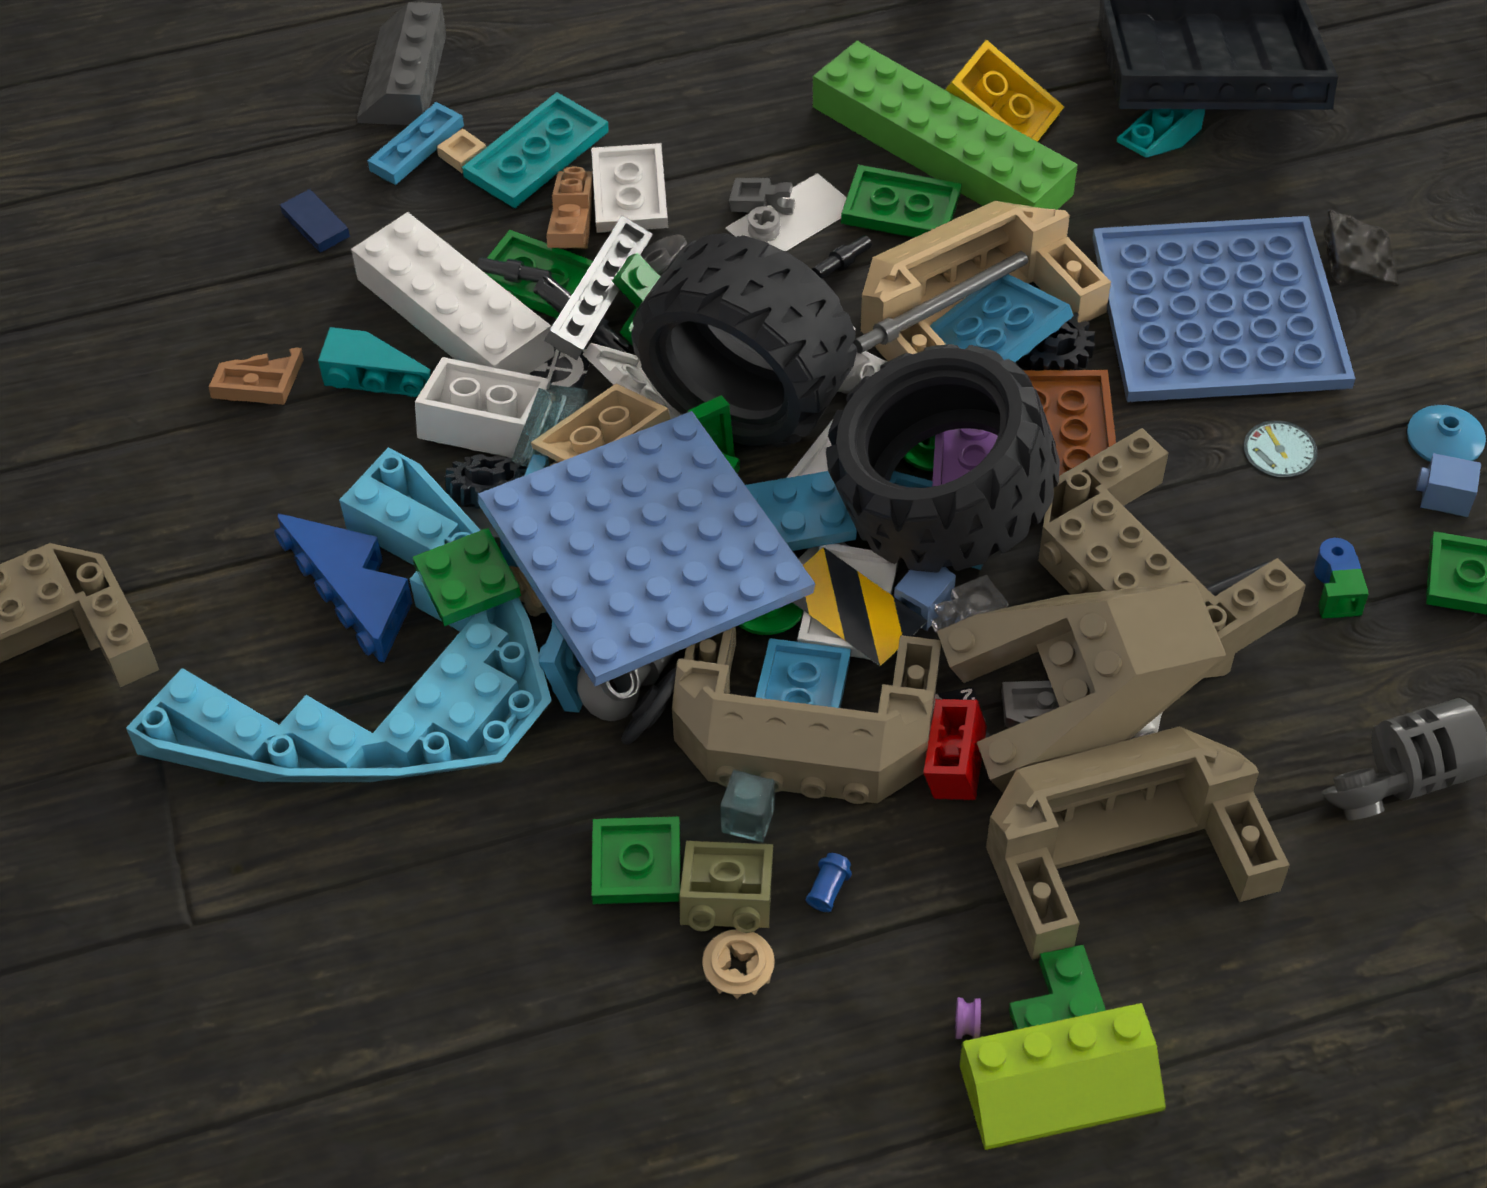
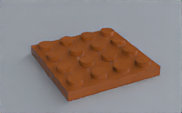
(1076, 411)

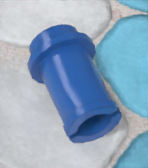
(832, 874)

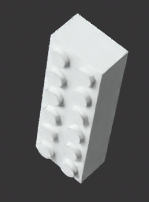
(450, 298)

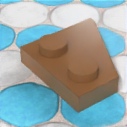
(257, 378)

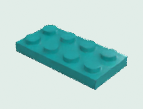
(535, 149)

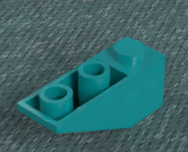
(1162, 130)
(367, 363)

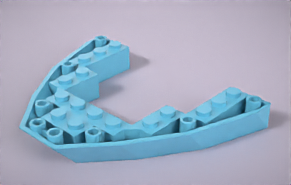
(454, 718)

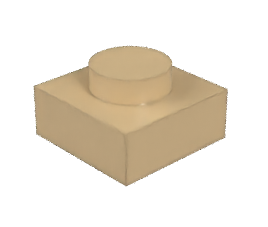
(460, 149)

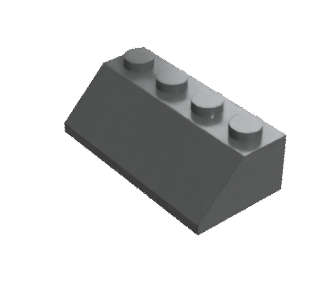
(404, 65)

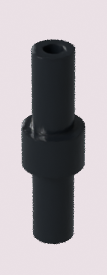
(842, 257)
(512, 270)

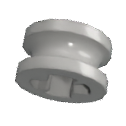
(761, 215)

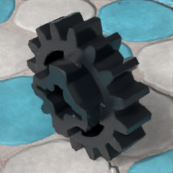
(1063, 349)
(478, 475)

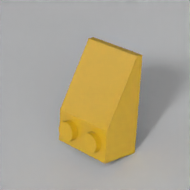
(1005, 92)

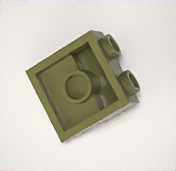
(726, 885)

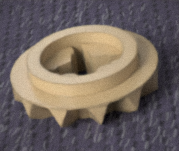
(744, 947)

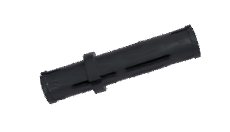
(558, 297)

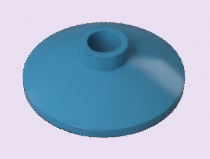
(1446, 432)

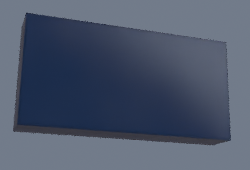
(314, 220)

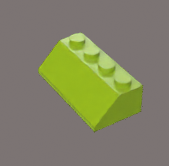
(1063, 1076)

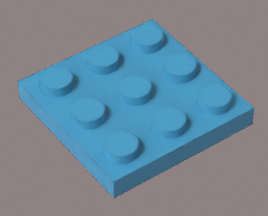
(1003, 318)

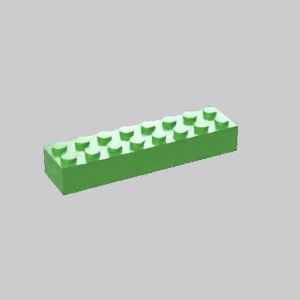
(940, 132)

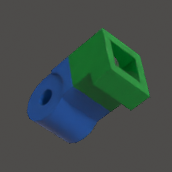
(1343, 580)

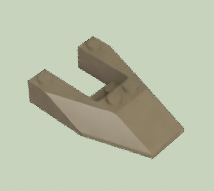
(1108, 658)

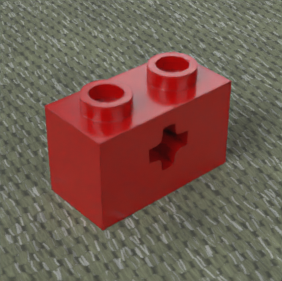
(952, 750)

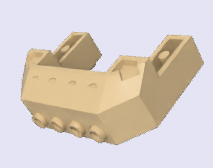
(968, 246)

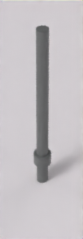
(890, 329)

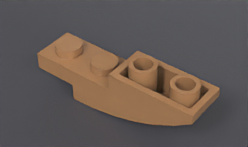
(571, 209)

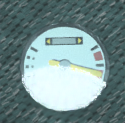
(1280, 448)

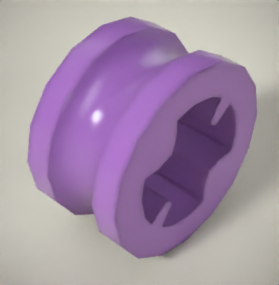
(968, 1018)

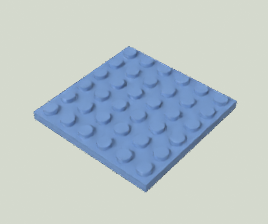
(1221, 309)
(644, 546)

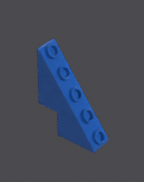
(348, 575)

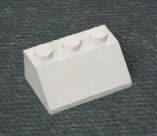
(476, 406)

